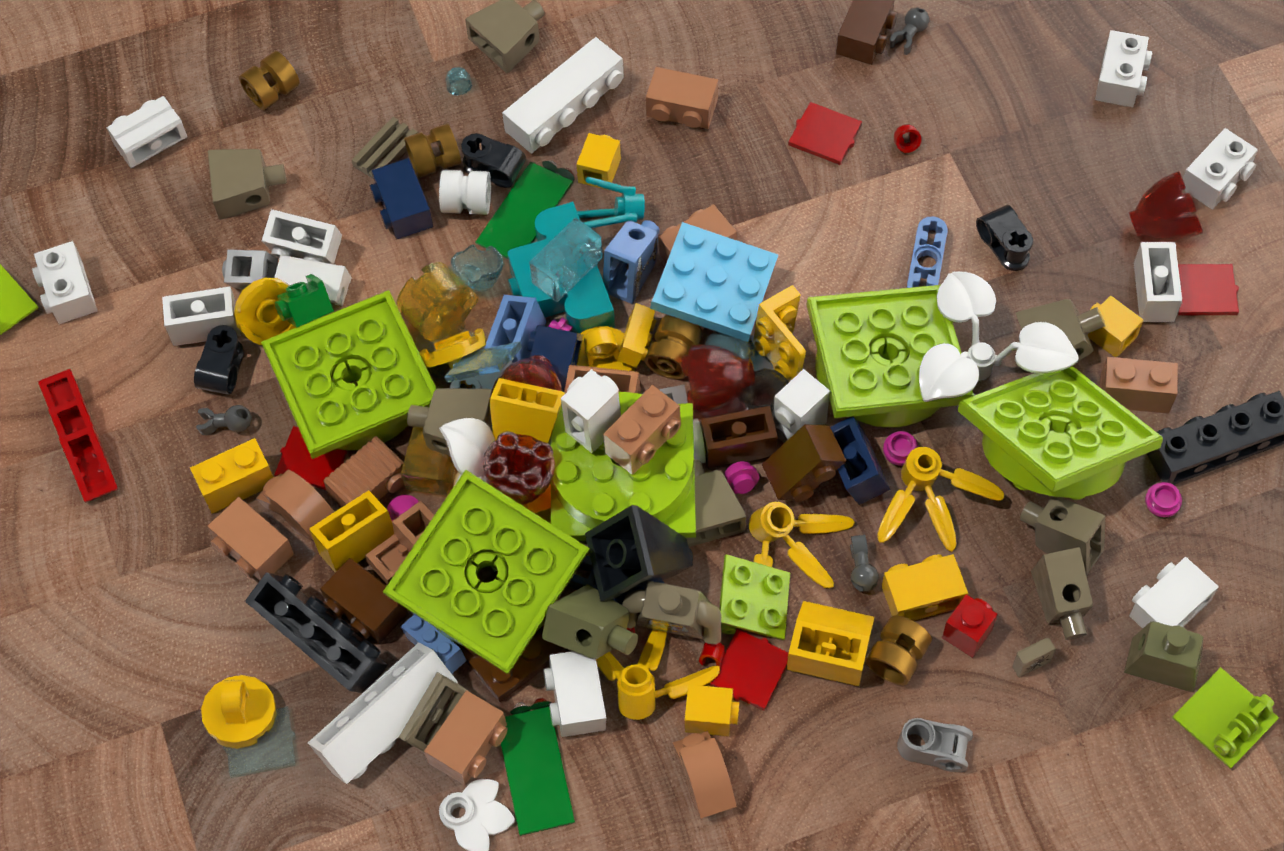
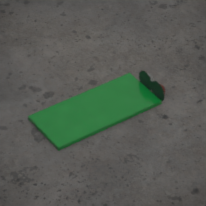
(533, 192)
(535, 769)

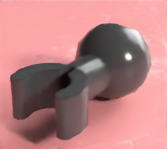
(916, 21)
(236, 419)
(864, 576)

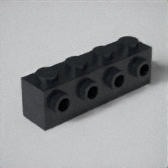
(1220, 438)
(316, 632)

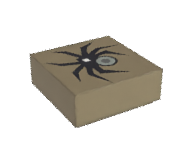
(1033, 657)

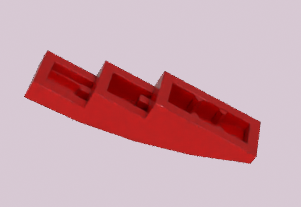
(78, 435)

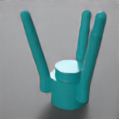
(626, 208)

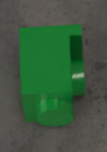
(304, 302)

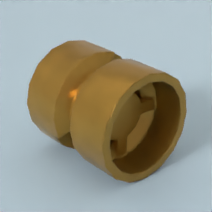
(277, 73)
(422, 155)
(672, 342)
(897, 652)

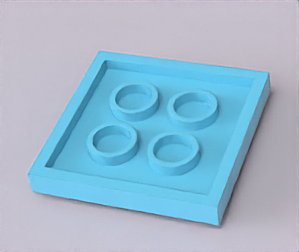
(714, 281)

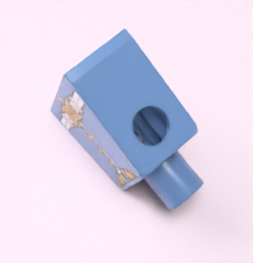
(633, 246)

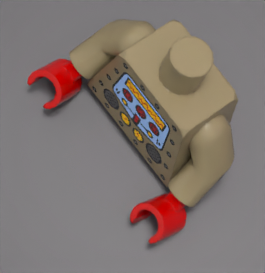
(677, 612)

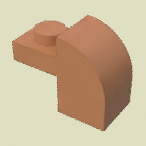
(295, 502)
(407, 529)
(705, 773)

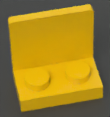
(775, 331)

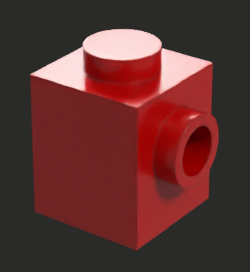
(970, 625)

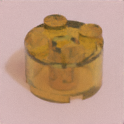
(436, 302)

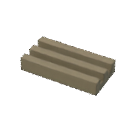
(381, 145)
(430, 710)

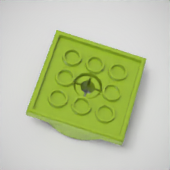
(348, 345)
(874, 352)
(1058, 433)
(593, 488)
(478, 530)

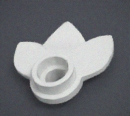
(482, 815)

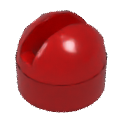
(913, 135)

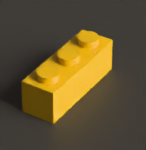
(637, 335)

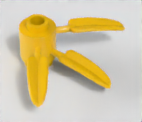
(919, 474)
(777, 521)
(637, 684)

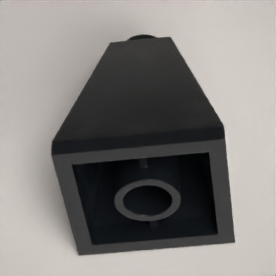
(635, 550)

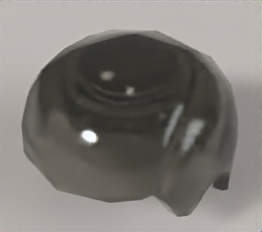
(762, 394)

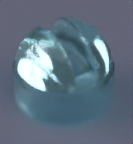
(458, 81)

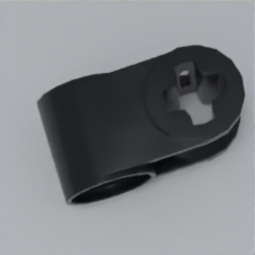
(499, 159)
(1006, 237)
(219, 361)

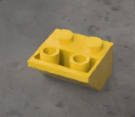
(830, 643)

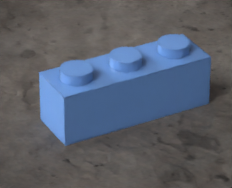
(422, 632)

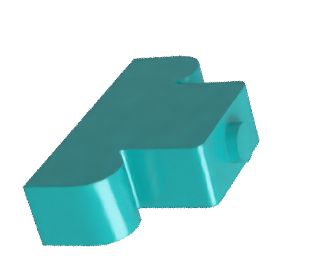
(586, 303)

